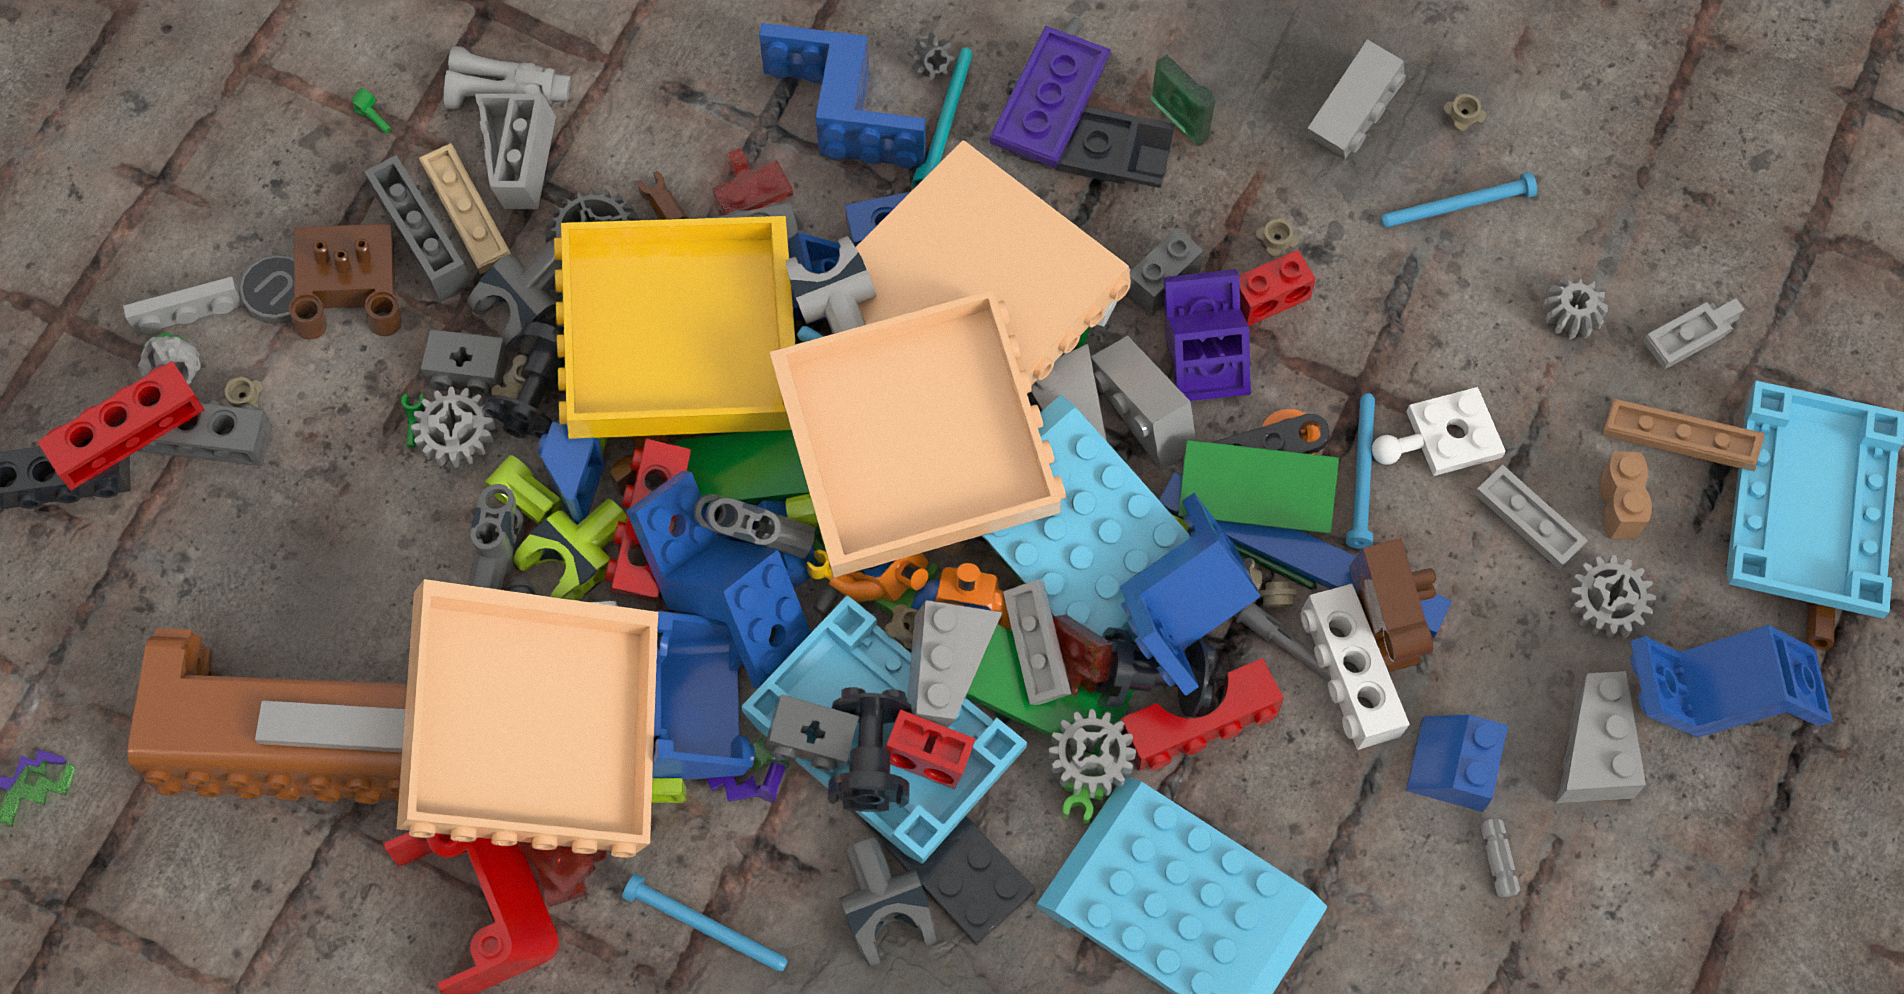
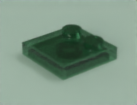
(1183, 99)

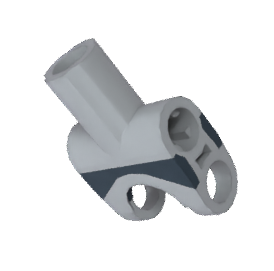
(833, 292)

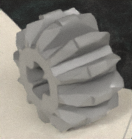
(1575, 308)

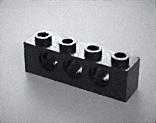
(32, 466)

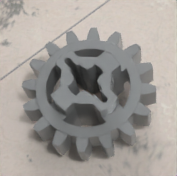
(438, 422)
(1630, 598)
(1103, 765)

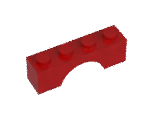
(1248, 698)

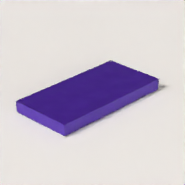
(1050, 96)

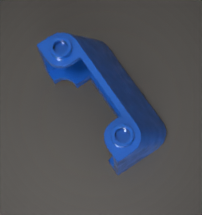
(697, 701)

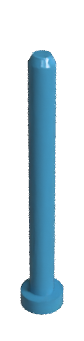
(1525, 185)
(1359, 535)
(638, 890)

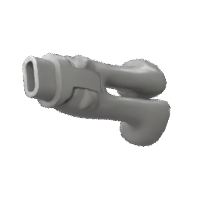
(516, 79)

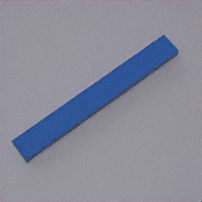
(1300, 553)

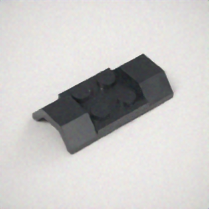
(1117, 148)

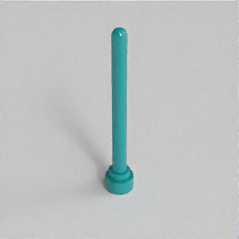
(946, 116)

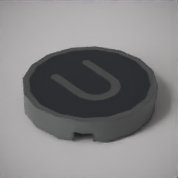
(269, 288)

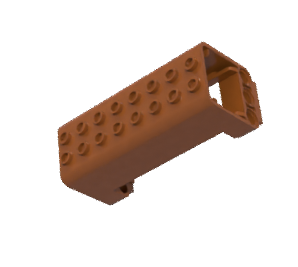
(201, 731)

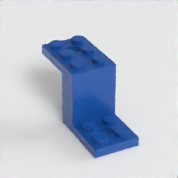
(843, 68)
(720, 577)
(1187, 595)
(1730, 681)

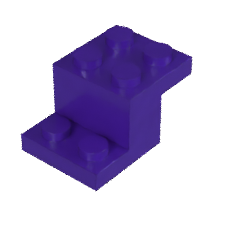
(1207, 334)

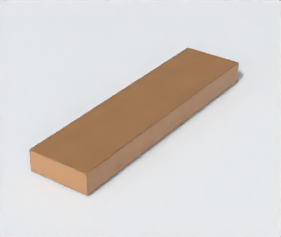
(1684, 434)

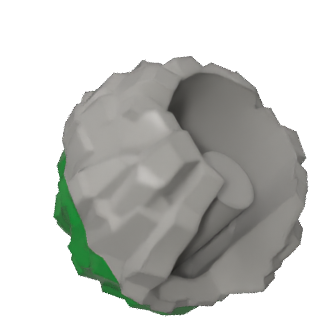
(169, 348)

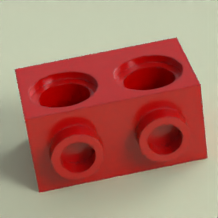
(1275, 287)
(928, 749)

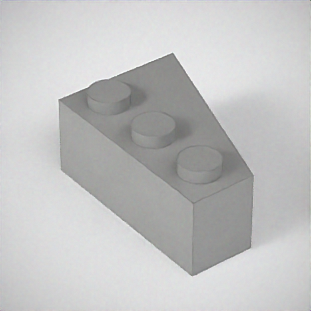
(1358, 100)
(517, 145)
(1076, 382)
(1145, 400)
(945, 657)
(1602, 743)

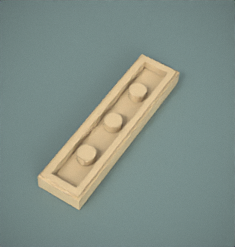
(464, 207)

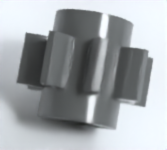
(936, 63)

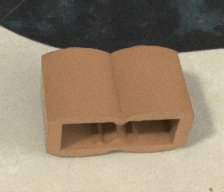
(1625, 495)

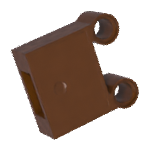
(344, 270)
(1392, 602)

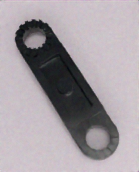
(1282, 436)

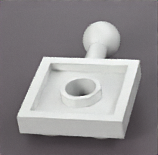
(1439, 447)

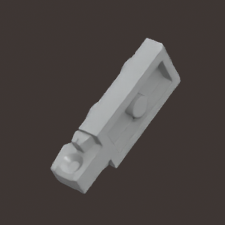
(1692, 332)

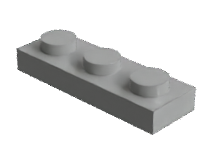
(183, 306)
(1531, 517)
(1036, 642)

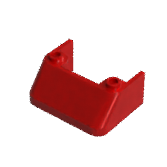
(522, 925)

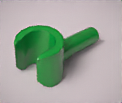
(363, 103)
(409, 412)

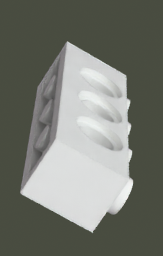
(1343, 611)

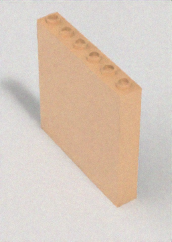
(984, 231)
(917, 432)
(528, 720)

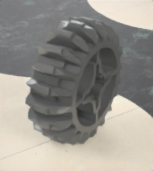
(589, 209)

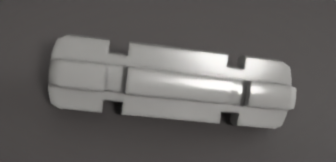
(1500, 857)

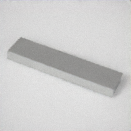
(330, 726)

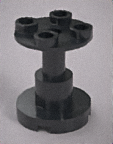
(540, 373)
(1135, 672)
(869, 781)

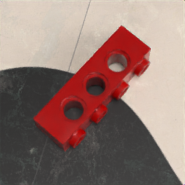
(110, 443)
(657, 459)

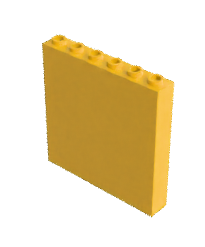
(672, 325)

